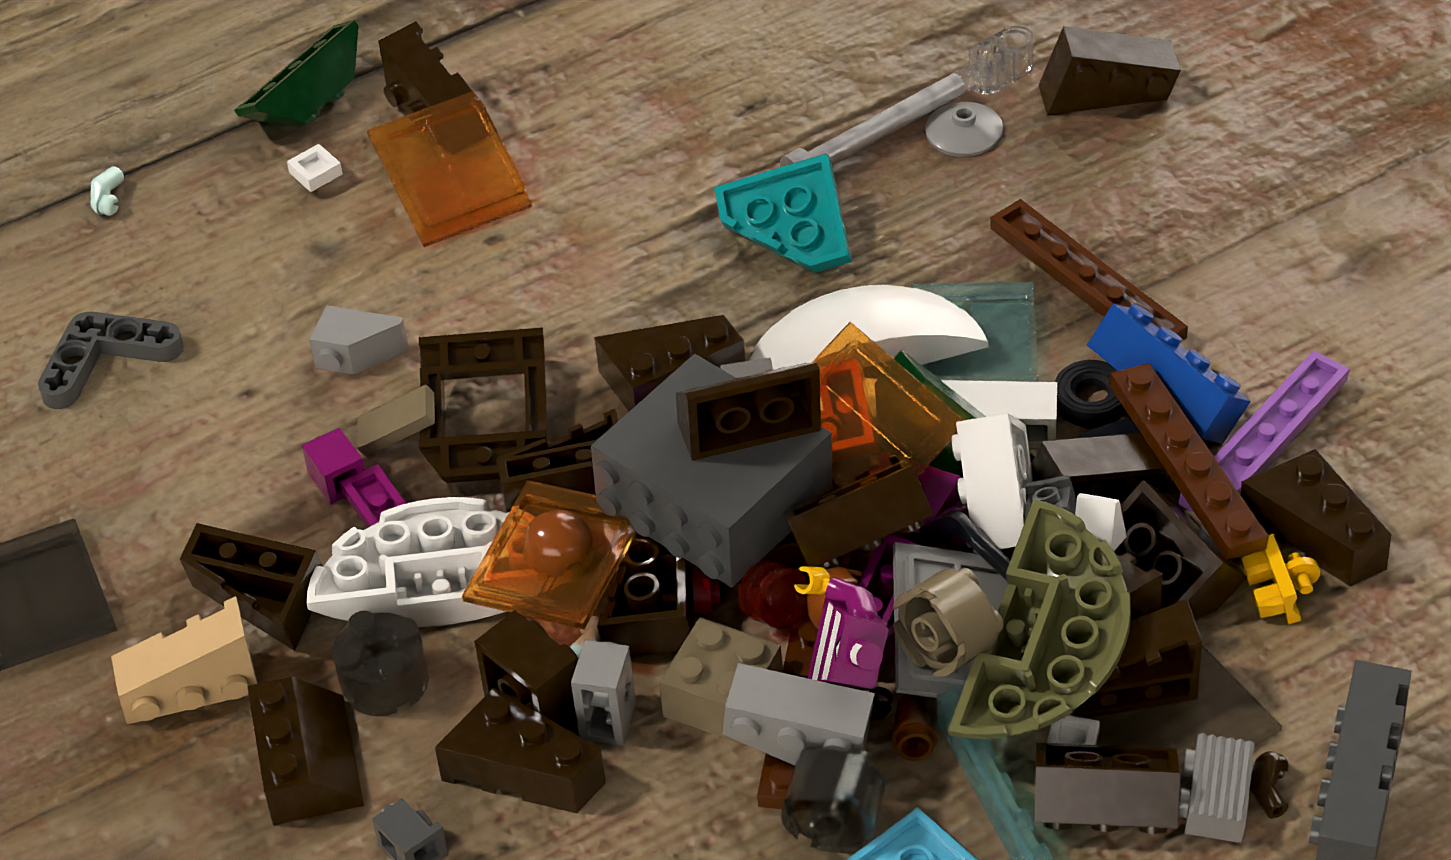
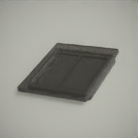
(48, 595)

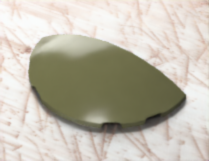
(1060, 632)

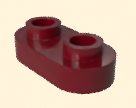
(705, 592)

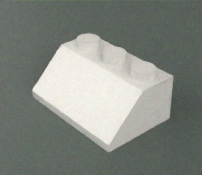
(994, 476)

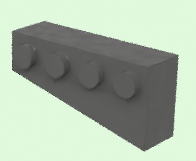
(1361, 764)

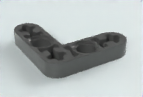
(96, 334)

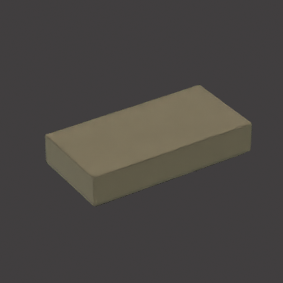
(395, 420)

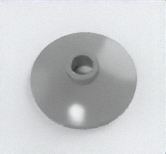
(964, 129)

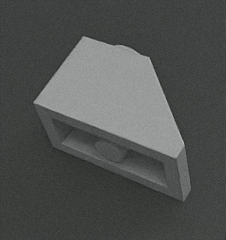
(356, 339)

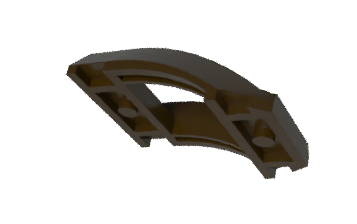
(481, 356)

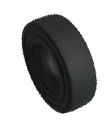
(1085, 412)

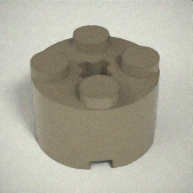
(946, 621)

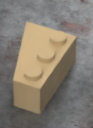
(186, 669)

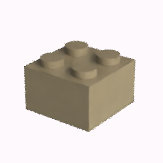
(703, 672)

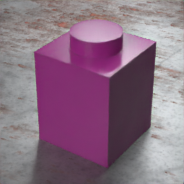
(330, 461)

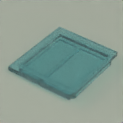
(1008, 322)

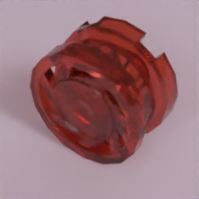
(770, 595)

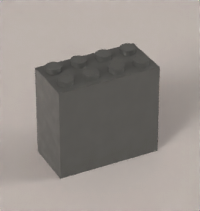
(712, 509)

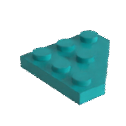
(789, 213)

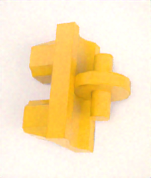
(1286, 578)

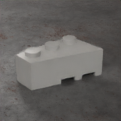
(794, 713)

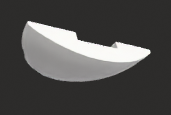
(889, 315)
(409, 563)

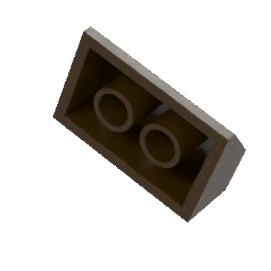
(750, 410)
(1173, 544)
(304, 749)
(1107, 787)

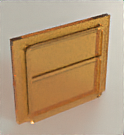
(449, 168)
(877, 409)
(509, 584)

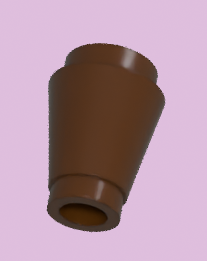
(913, 730)

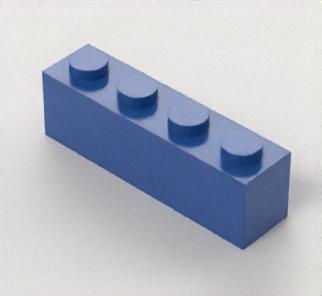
(1207, 399)

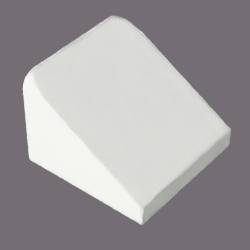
(1102, 518)

